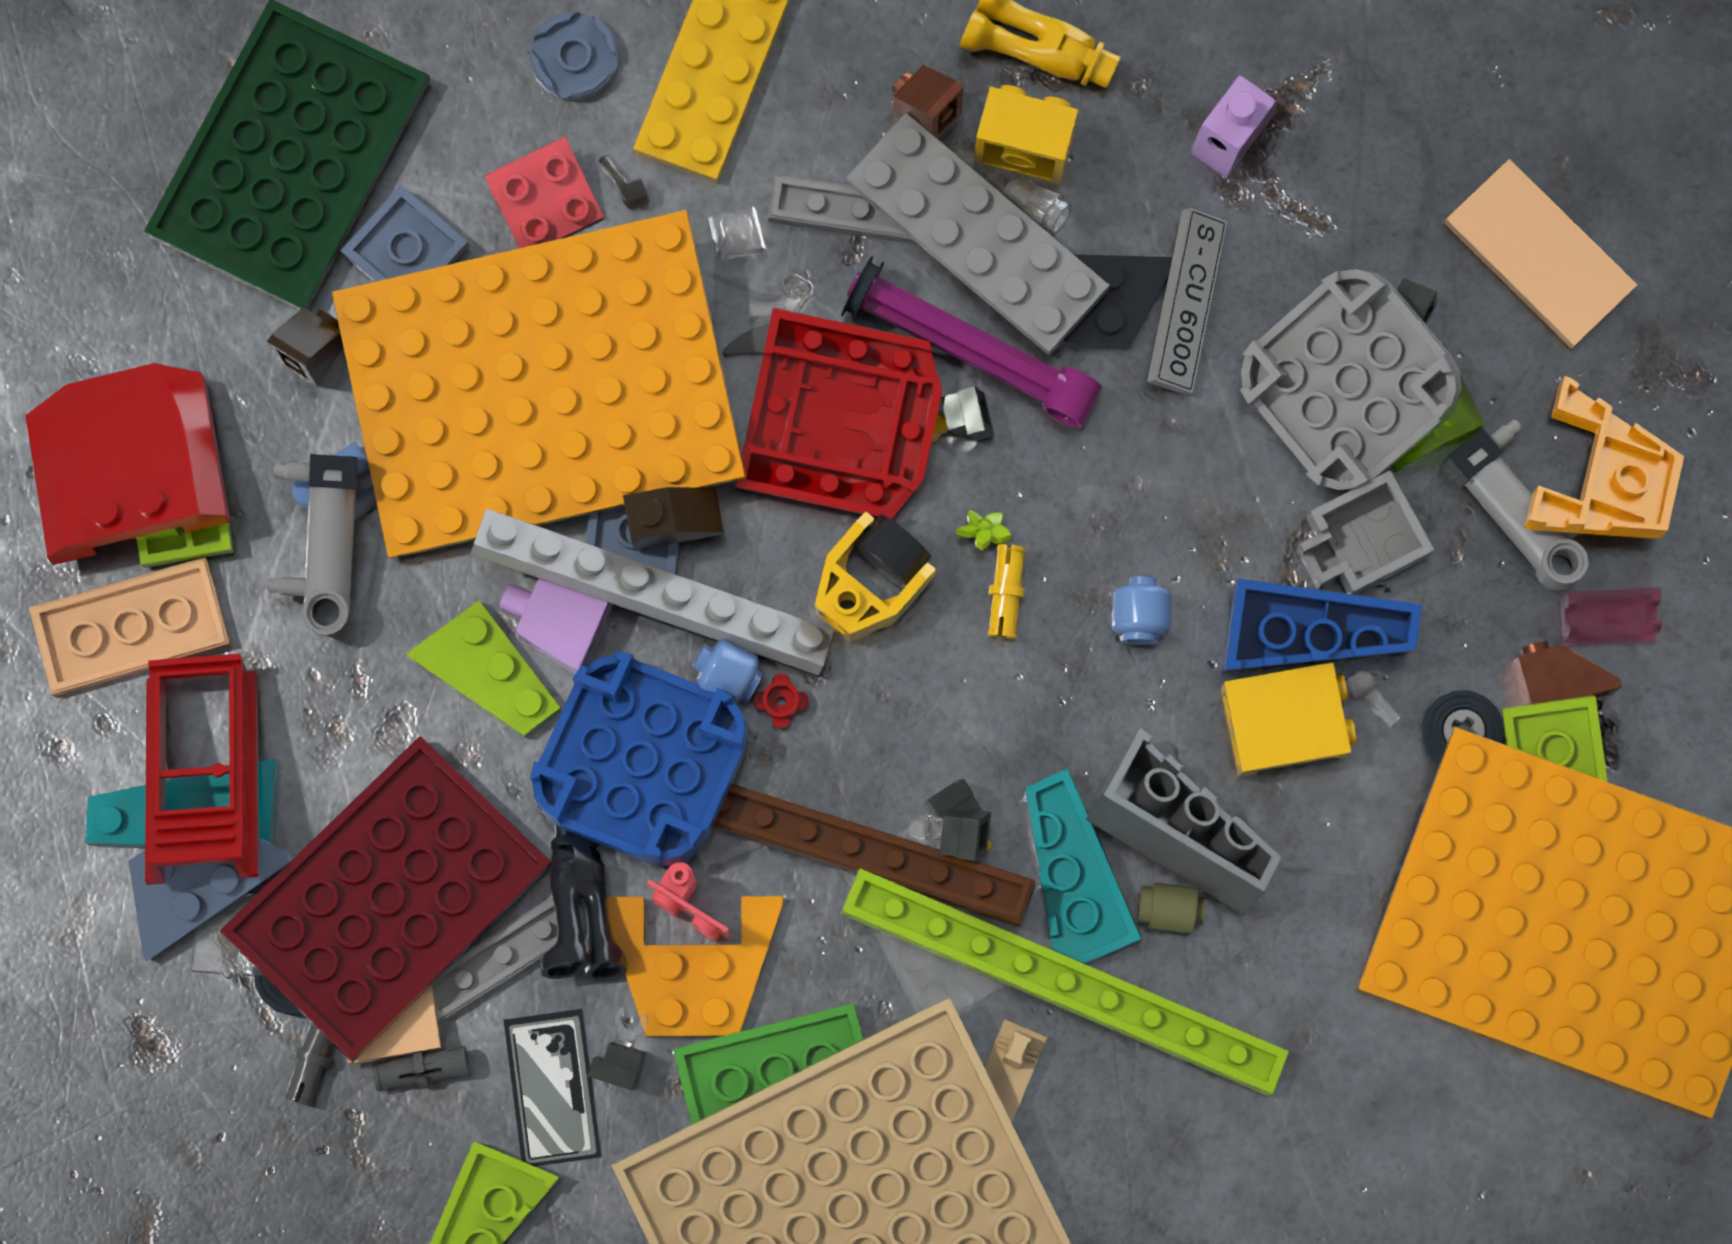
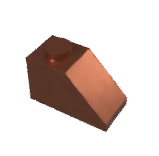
(928, 98)
(1559, 674)

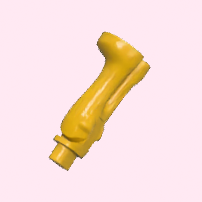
(1060, 47)

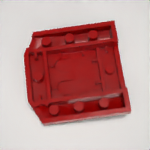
(840, 415)
(125, 459)

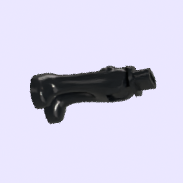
(580, 878)

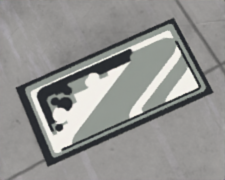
(552, 1088)

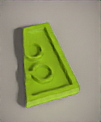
(487, 669)
(491, 1198)

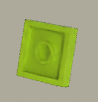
(1559, 732)

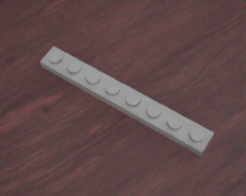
(652, 591)

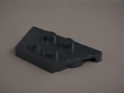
(1123, 309)

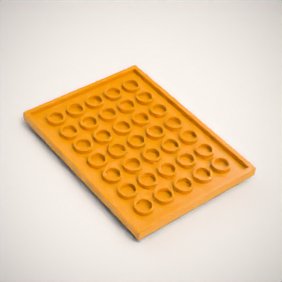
(538, 382)
(1566, 922)

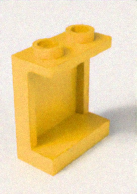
(1287, 718)

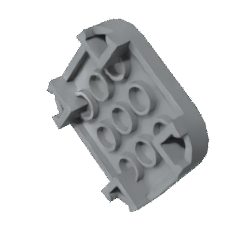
(1351, 379)

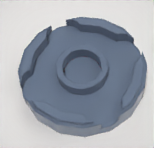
(574, 56)

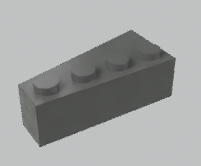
(1182, 826)

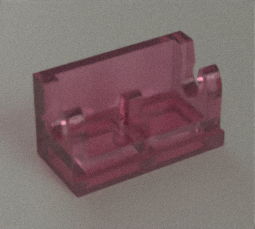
(1610, 616)

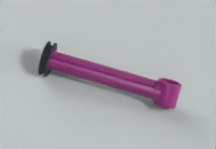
(1064, 393)

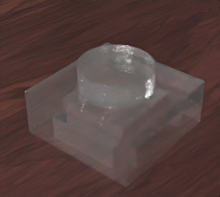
(736, 232)

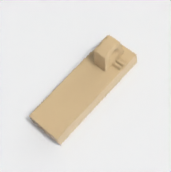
(1013, 1063)

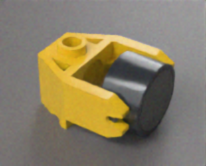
(893, 554)

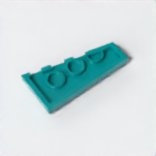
(120, 815)
(1079, 886)

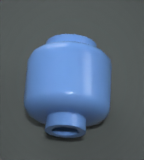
(1141, 611)
(729, 669)

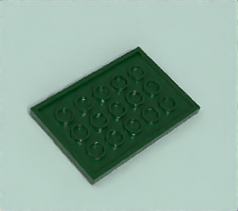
(287, 155)

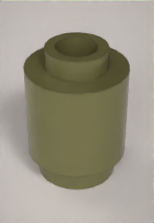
(1171, 907)

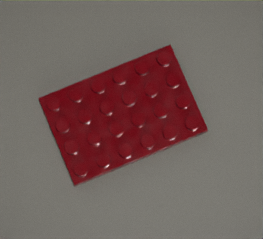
(385, 898)

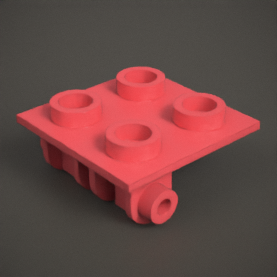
(544, 195)
(673, 897)

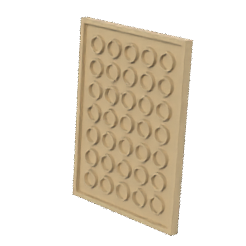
(856, 1149)

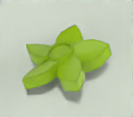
(985, 529)

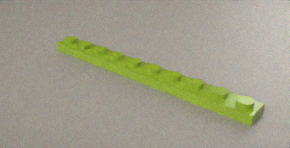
(1064, 982)

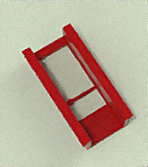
(212, 832)

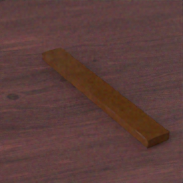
(894, 858)

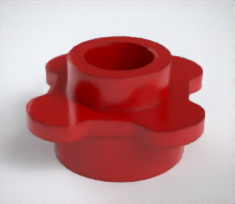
(781, 714)

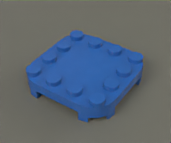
(640, 760)

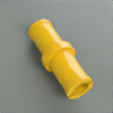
(1006, 591)

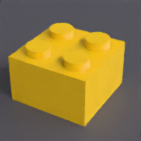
(1025, 134)

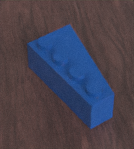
(1306, 625)

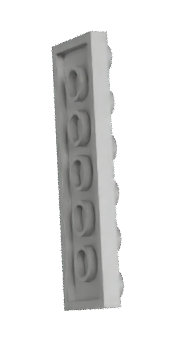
(977, 234)

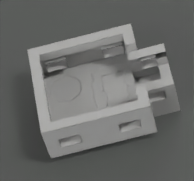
(1363, 537)

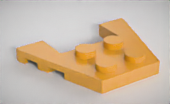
(1627, 477)
(694, 986)

